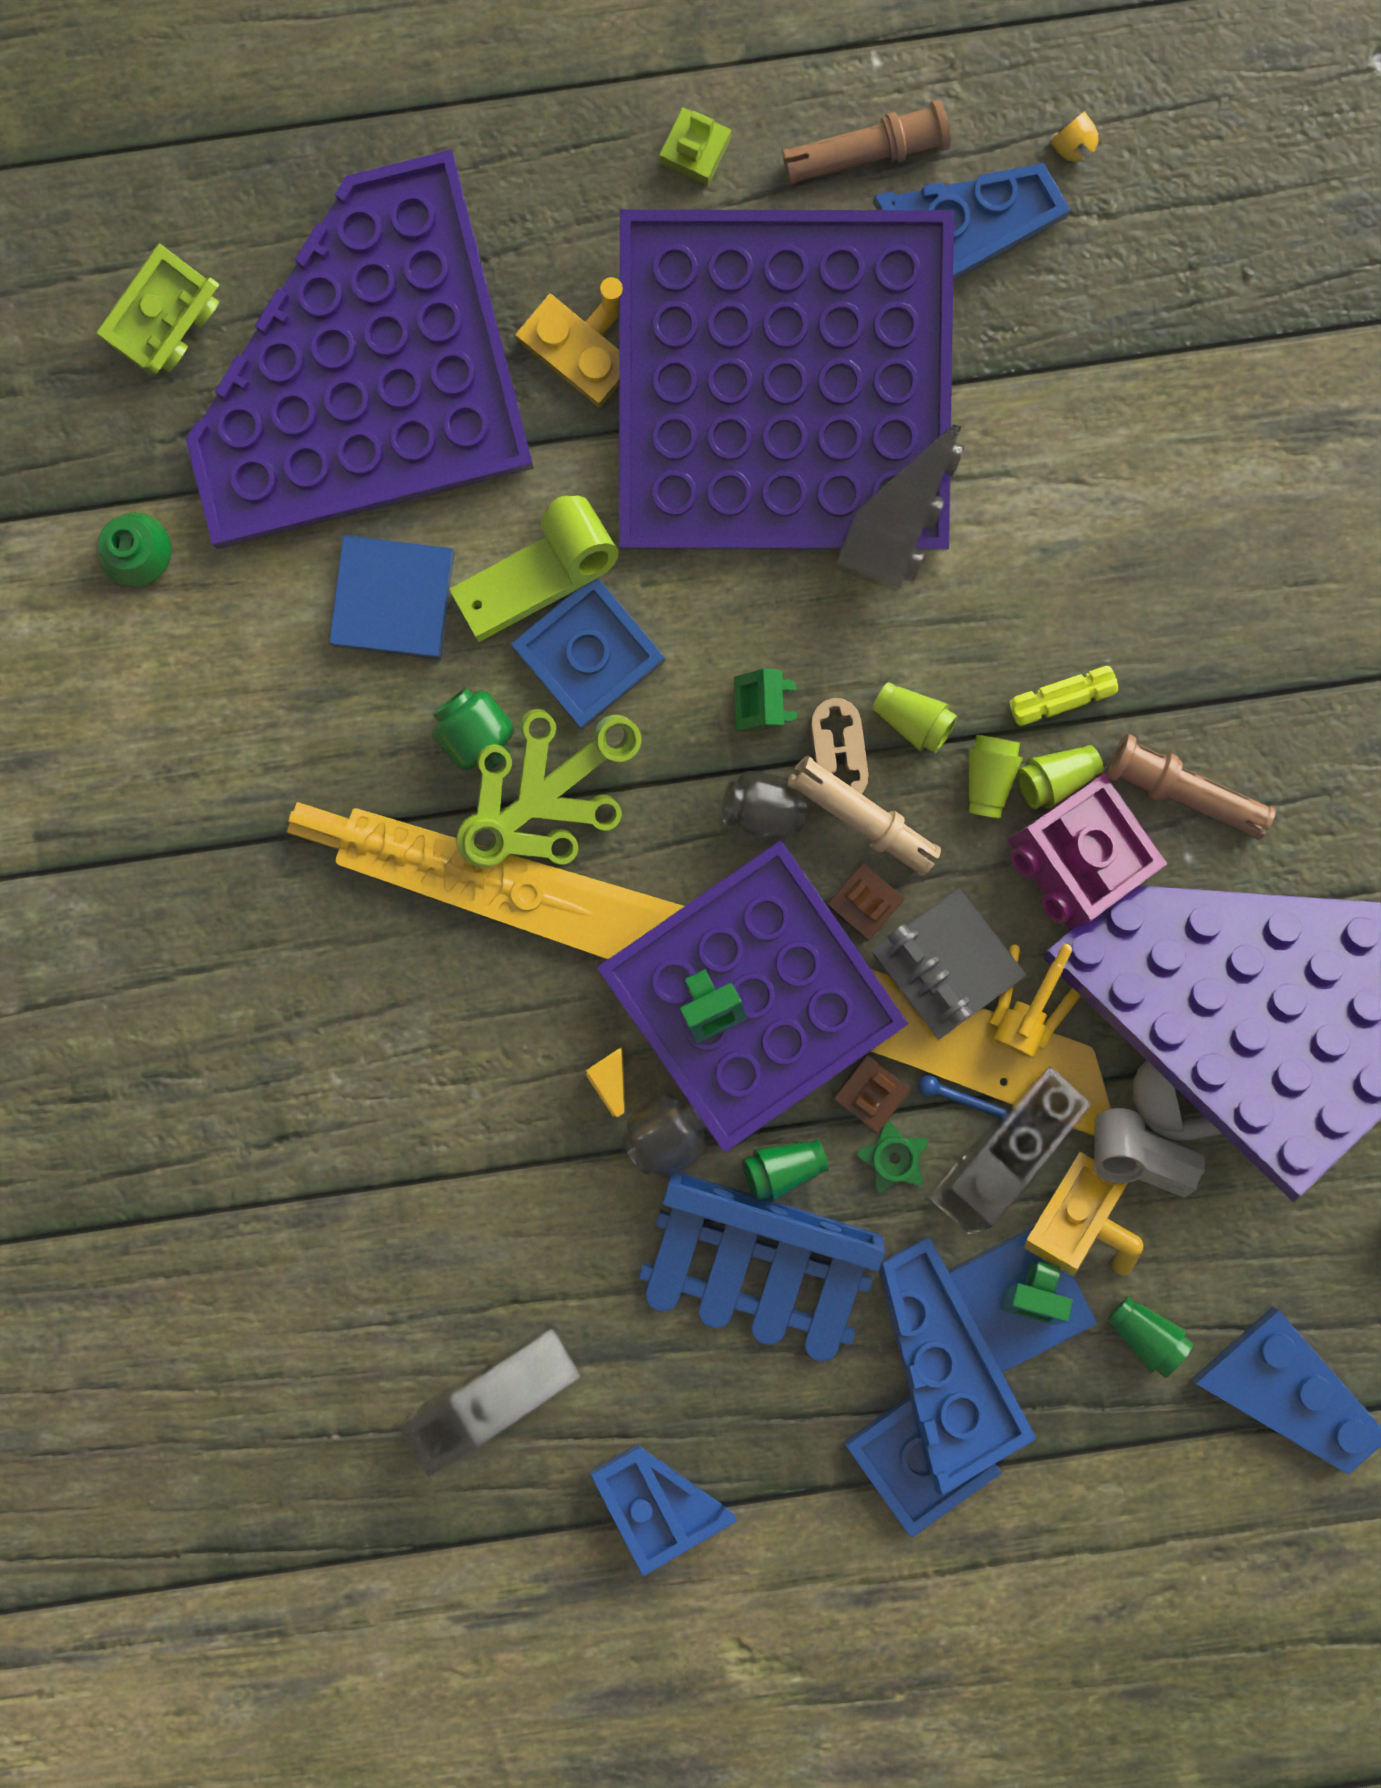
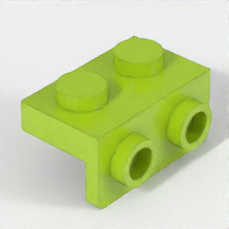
(158, 311)

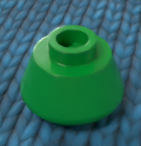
(133, 549)

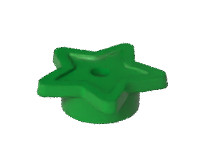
(905, 1169)

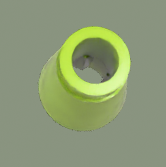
(915, 716)
(991, 774)
(1056, 776)

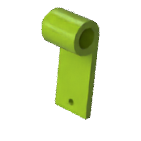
(567, 558)

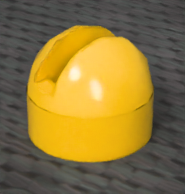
(1077, 132)

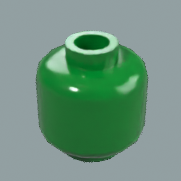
(469, 725)

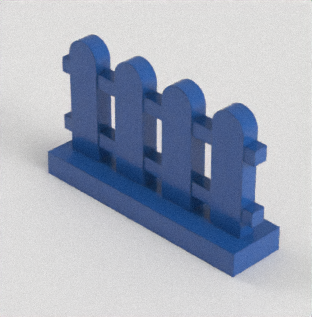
(797, 1235)

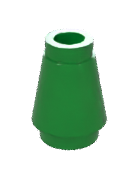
(783, 1168)
(1151, 1337)

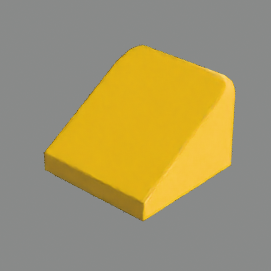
(608, 1081)

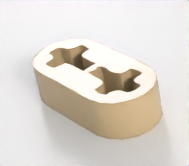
(852, 741)

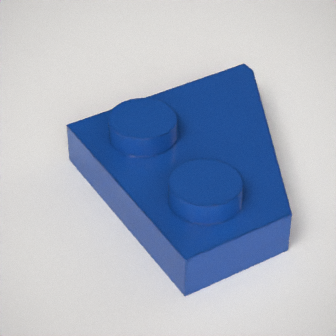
(656, 1507)

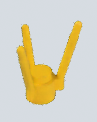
(1023, 1026)

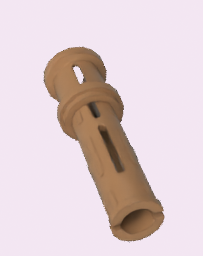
(892, 138)
(1167, 778)

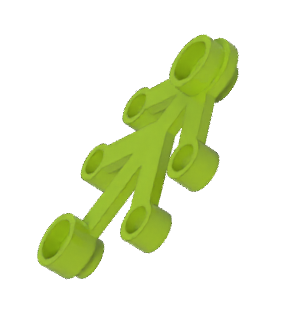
(540, 796)

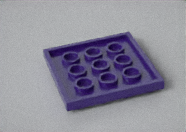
(799, 980)

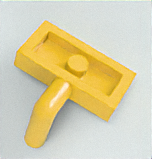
(577, 347)
(1079, 1216)

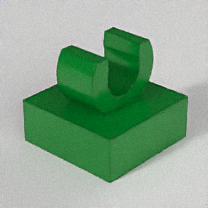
(760, 700)
(711, 1009)
(1037, 1296)

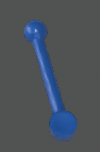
(929, 1086)

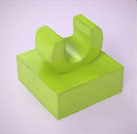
(695, 146)

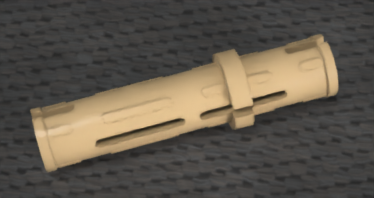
(882, 828)

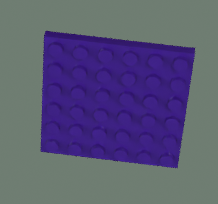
(778, 371)

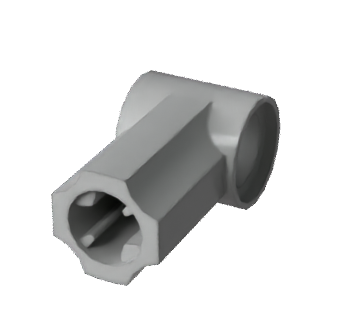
(1131, 1153)

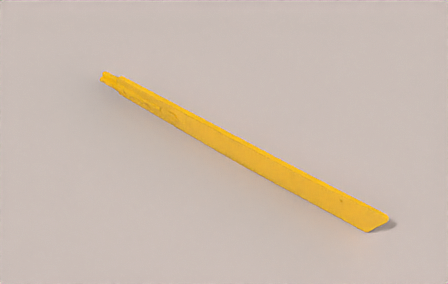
(609, 918)

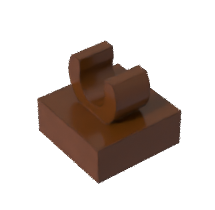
(865, 902)
(871, 1093)

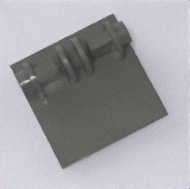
(948, 963)

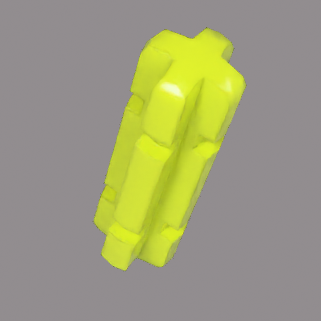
(1064, 695)

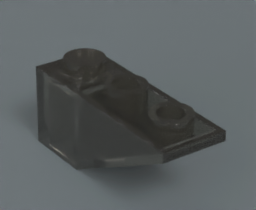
(888, 526)
(1009, 1153)
(488, 1401)

